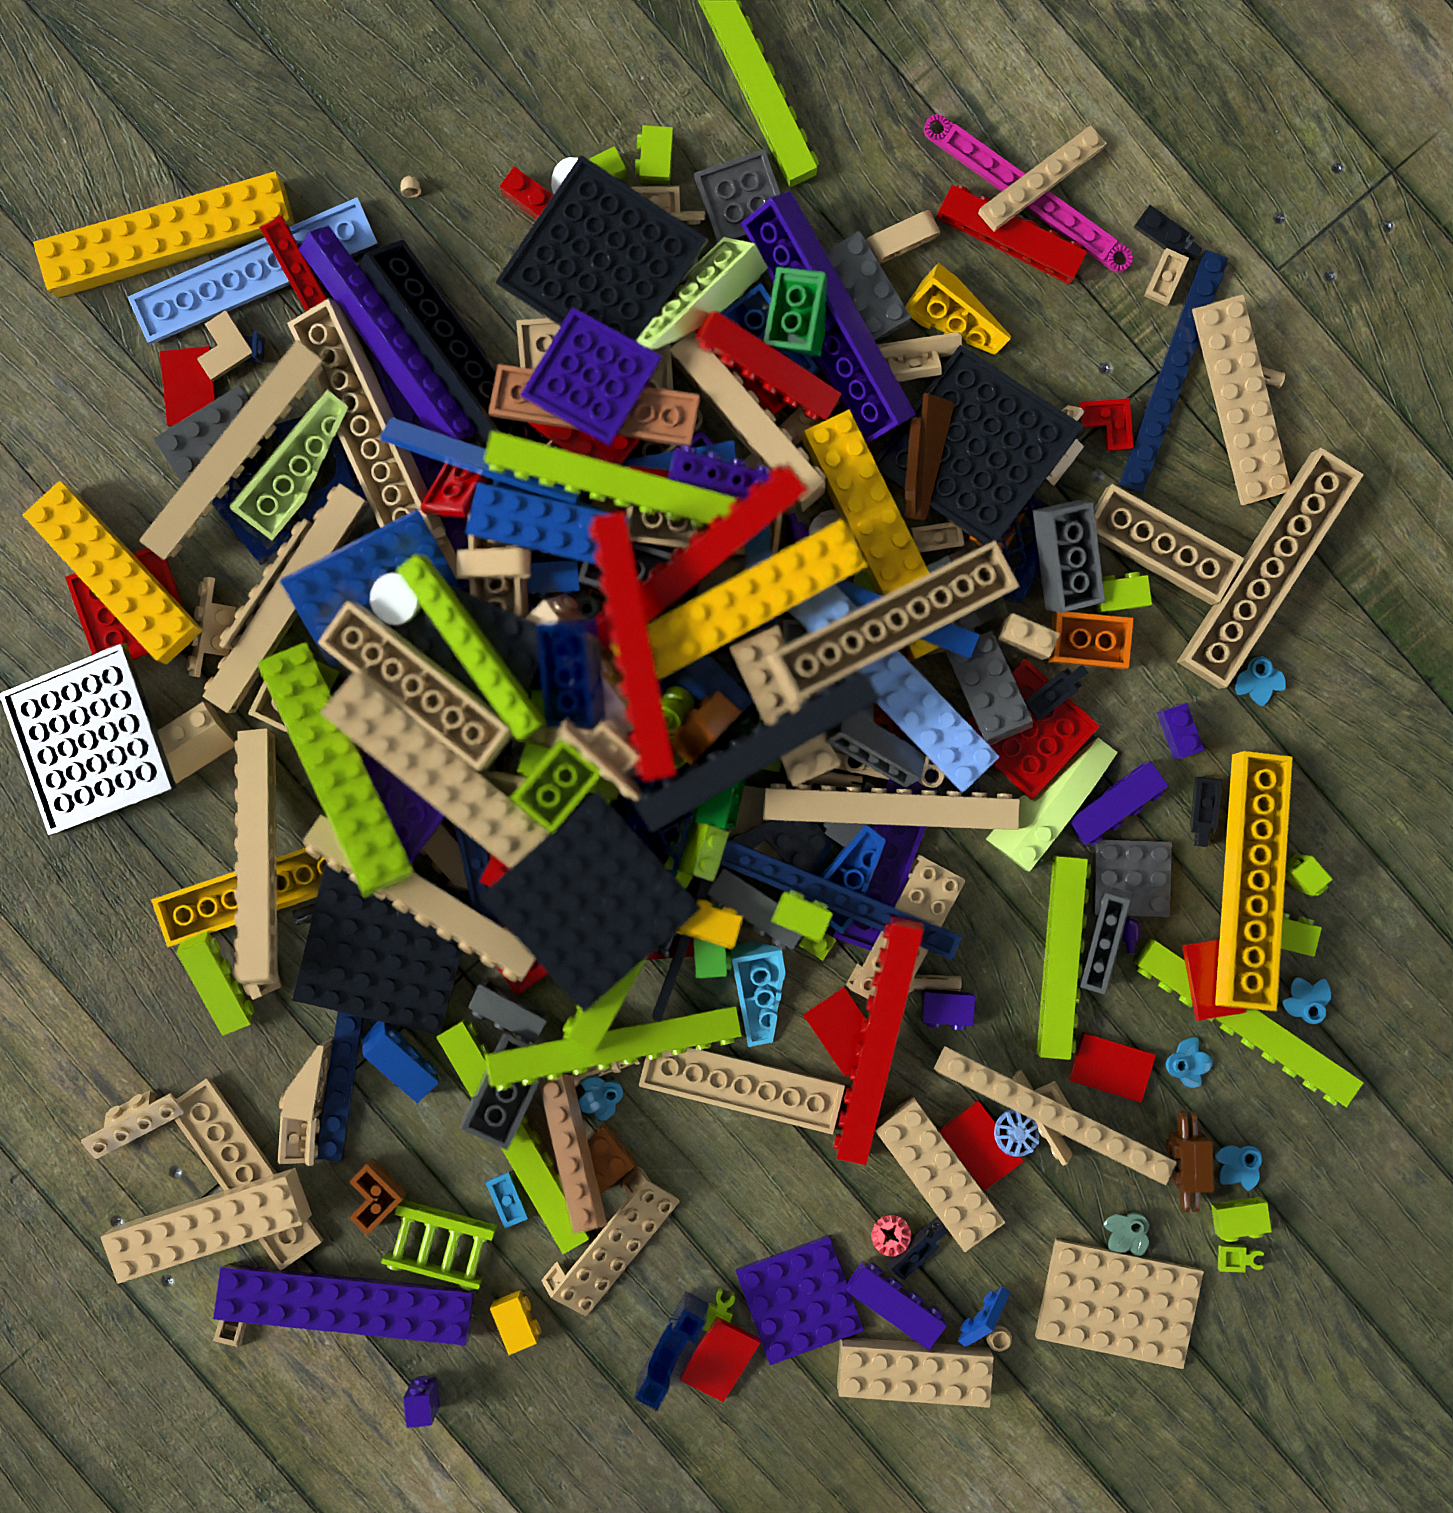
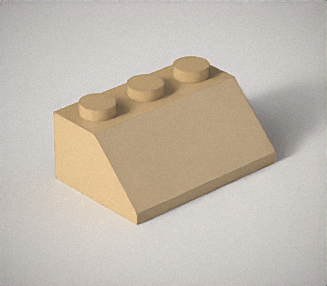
(195, 740)

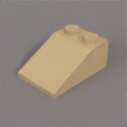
(307, 1092)

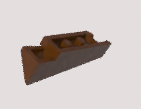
(925, 453)

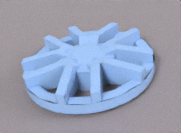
(1016, 1133)

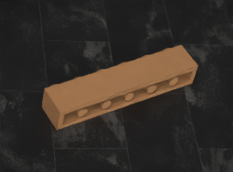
(572, 1154)

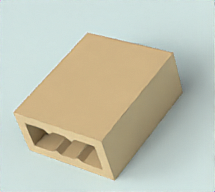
(1026, 637)

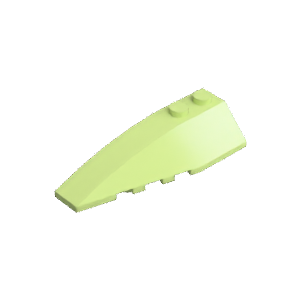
(710, 287)
(288, 472)
(1053, 806)

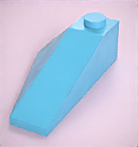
(759, 983)

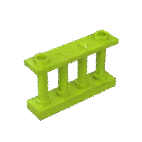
(433, 1219)

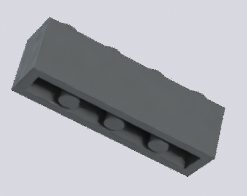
(878, 749)
(1106, 939)

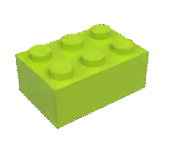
(555, 785)

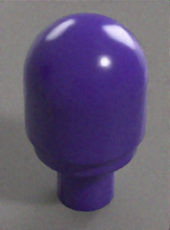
(797, 530)
(1131, 935)

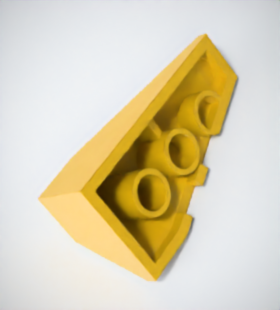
(951, 307)

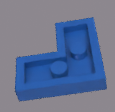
(986, 1319)

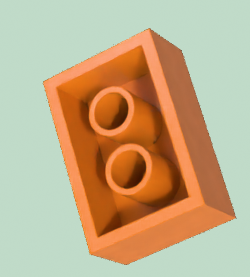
(1092, 640)

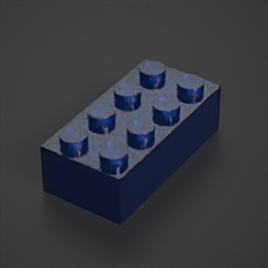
(571, 672)

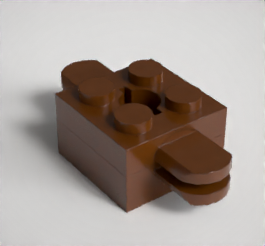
(1194, 1161)

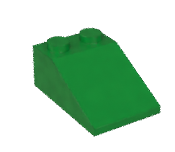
(797, 312)
(721, 809)

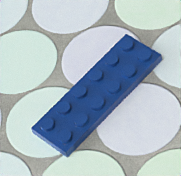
(533, 523)

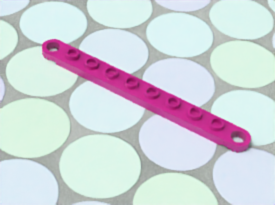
(1047, 207)

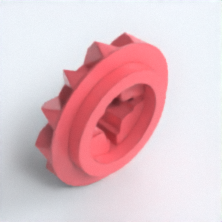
(902, 1233)

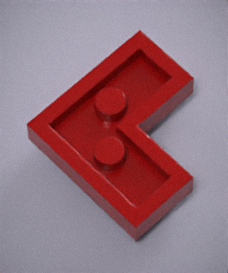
(1115, 417)

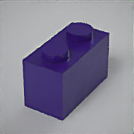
(1180, 731)
(947, 1008)
(421, 1402)

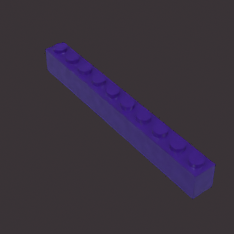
(384, 335)

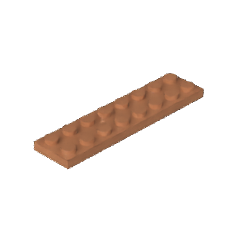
(656, 417)

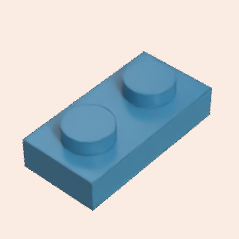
(507, 1199)

